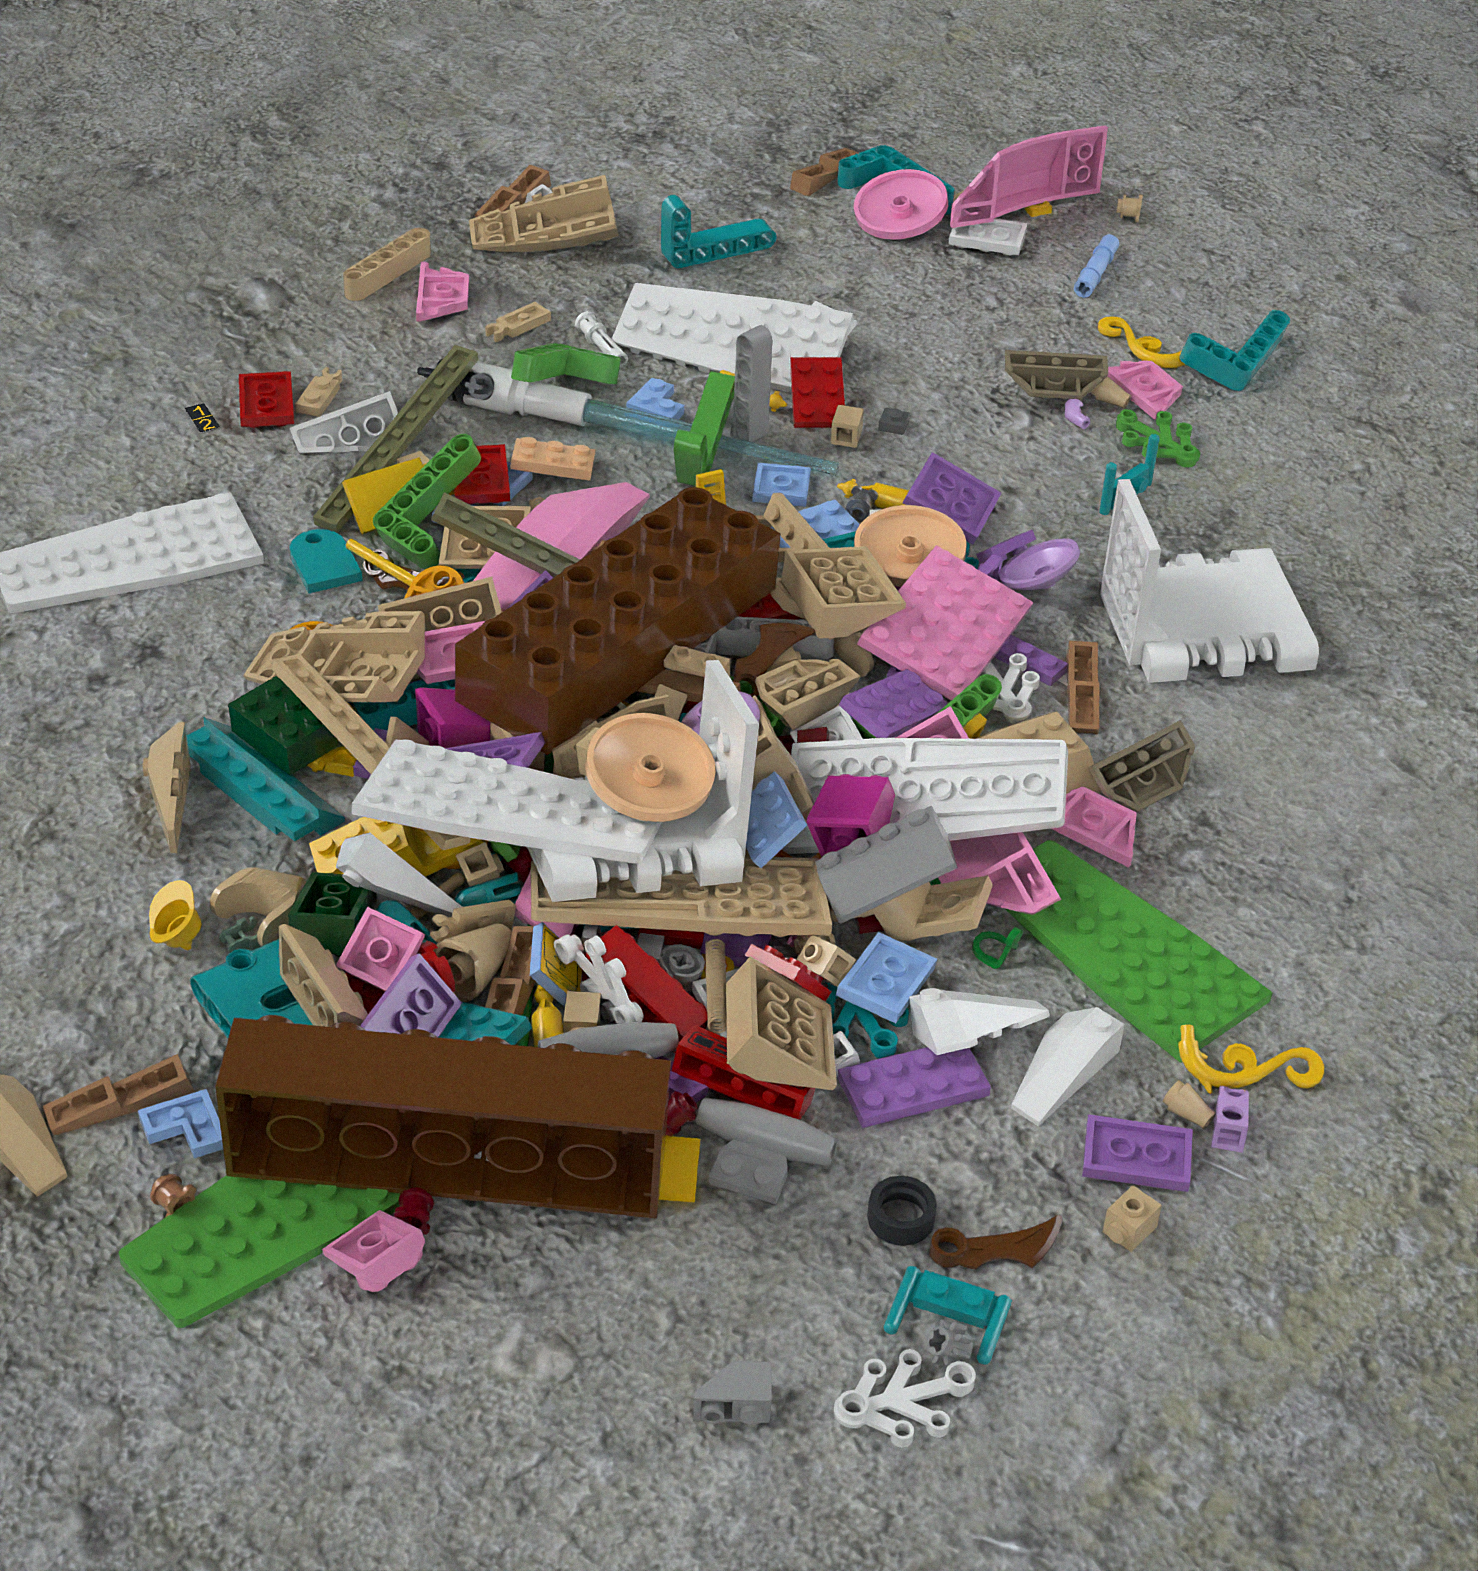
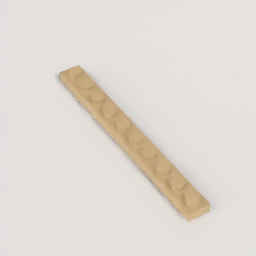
(343, 723)

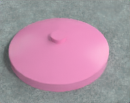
(900, 204)

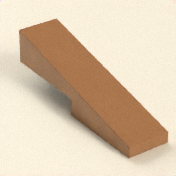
(814, 177)
(517, 191)
(1083, 686)
(515, 985)
(110, 1100)

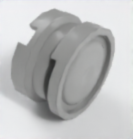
(682, 964)

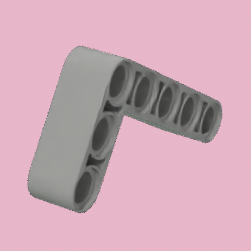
(750, 406)
(743, 636)

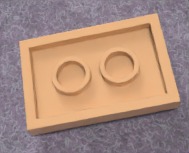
(553, 458)

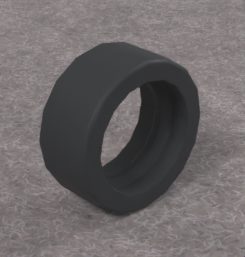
(896, 1231)

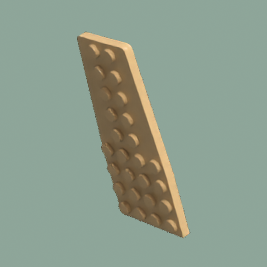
(772, 900)

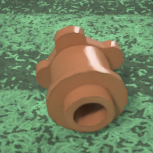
(171, 1193)

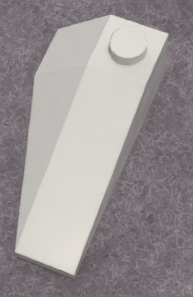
(346, 429)
(379, 869)
(956, 1019)
(1066, 1060)

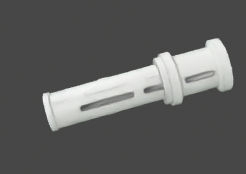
(596, 334)

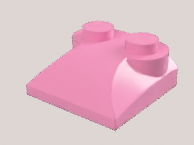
(379, 949)
(377, 1250)

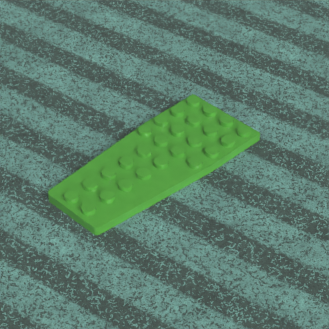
(1139, 956)
(240, 1239)

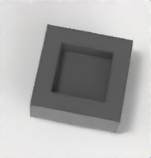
(894, 421)

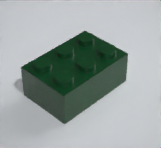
(280, 726)
(330, 910)

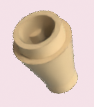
(1111, 393)
(1188, 1104)

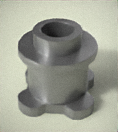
(862, 503)

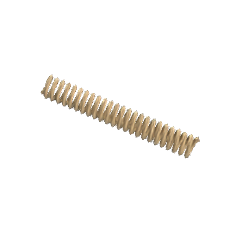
(716, 966)

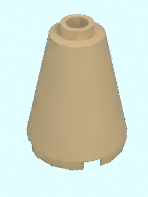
(475, 958)

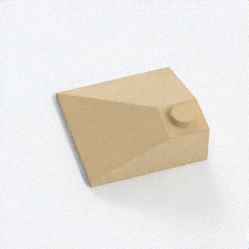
(465, 553)

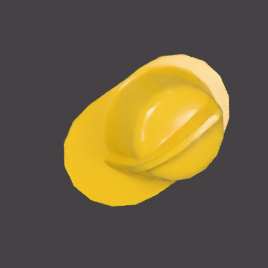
(174, 916)

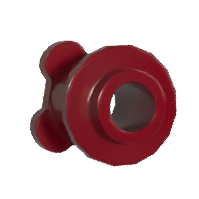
(680, 1110)
(415, 1208)

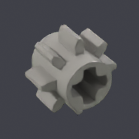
(949, 1343)

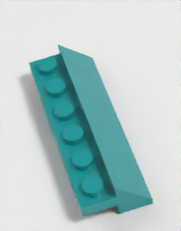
(259, 784)

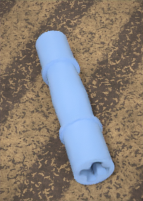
(1091, 274)

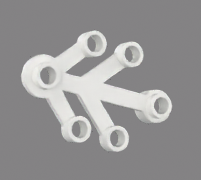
(1015, 708)
(619, 1006)
(902, 1398)

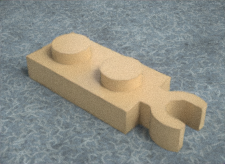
(518, 321)
(319, 393)
(472, 918)

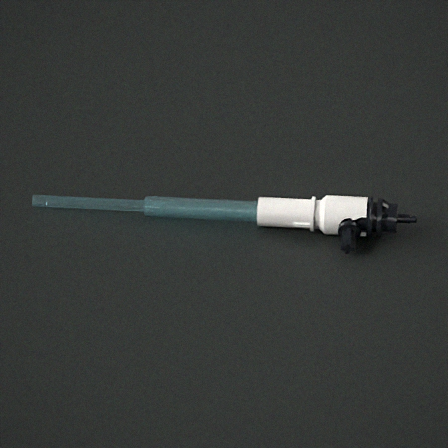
(495, 390)

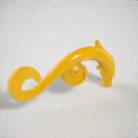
(1138, 345)
(1239, 1053)

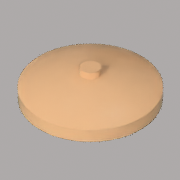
(905, 536)
(650, 767)

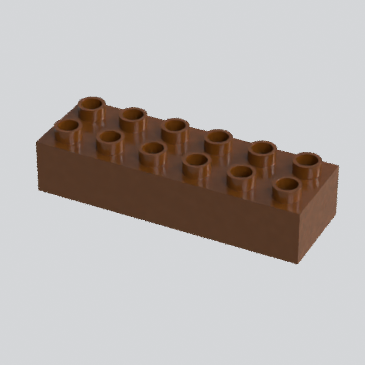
(615, 617)
(419, 1107)

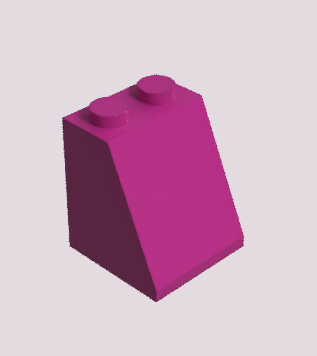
(446, 721)
(849, 810)

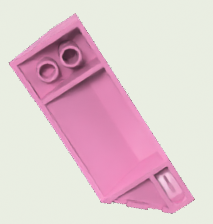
(1034, 172)
(571, 523)
(1006, 858)

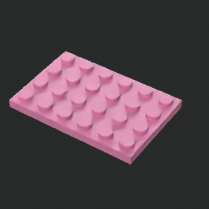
(949, 624)

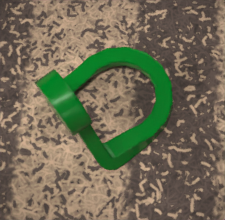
(1011, 943)

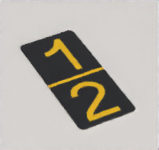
(202, 417)

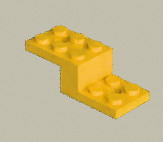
(406, 841)

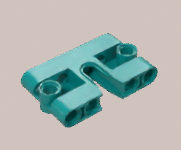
(247, 988)

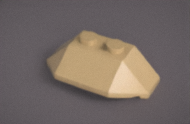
(805, 689)

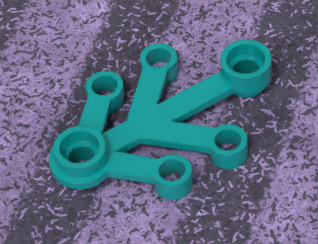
(883, 1041)

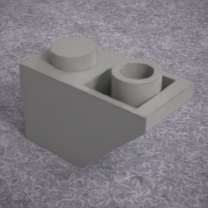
(736, 1394)

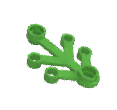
(1184, 453)

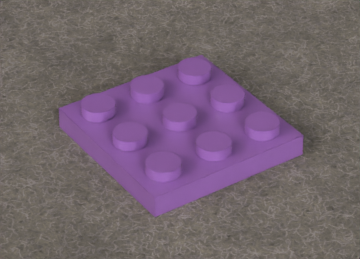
(955, 494)

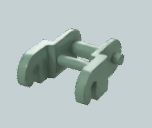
(238, 930)

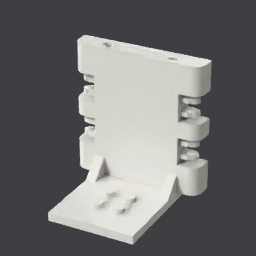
(1198, 607)
(704, 842)

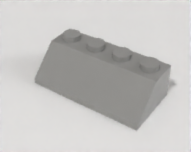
(886, 864)

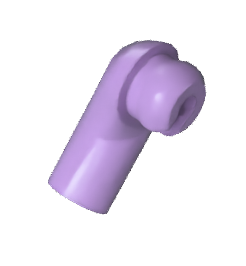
(1074, 414)

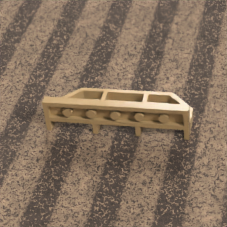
(796, 534)

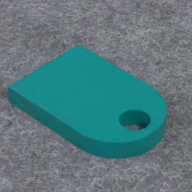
(323, 563)

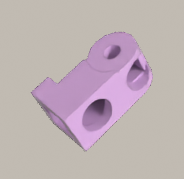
(1231, 1119)

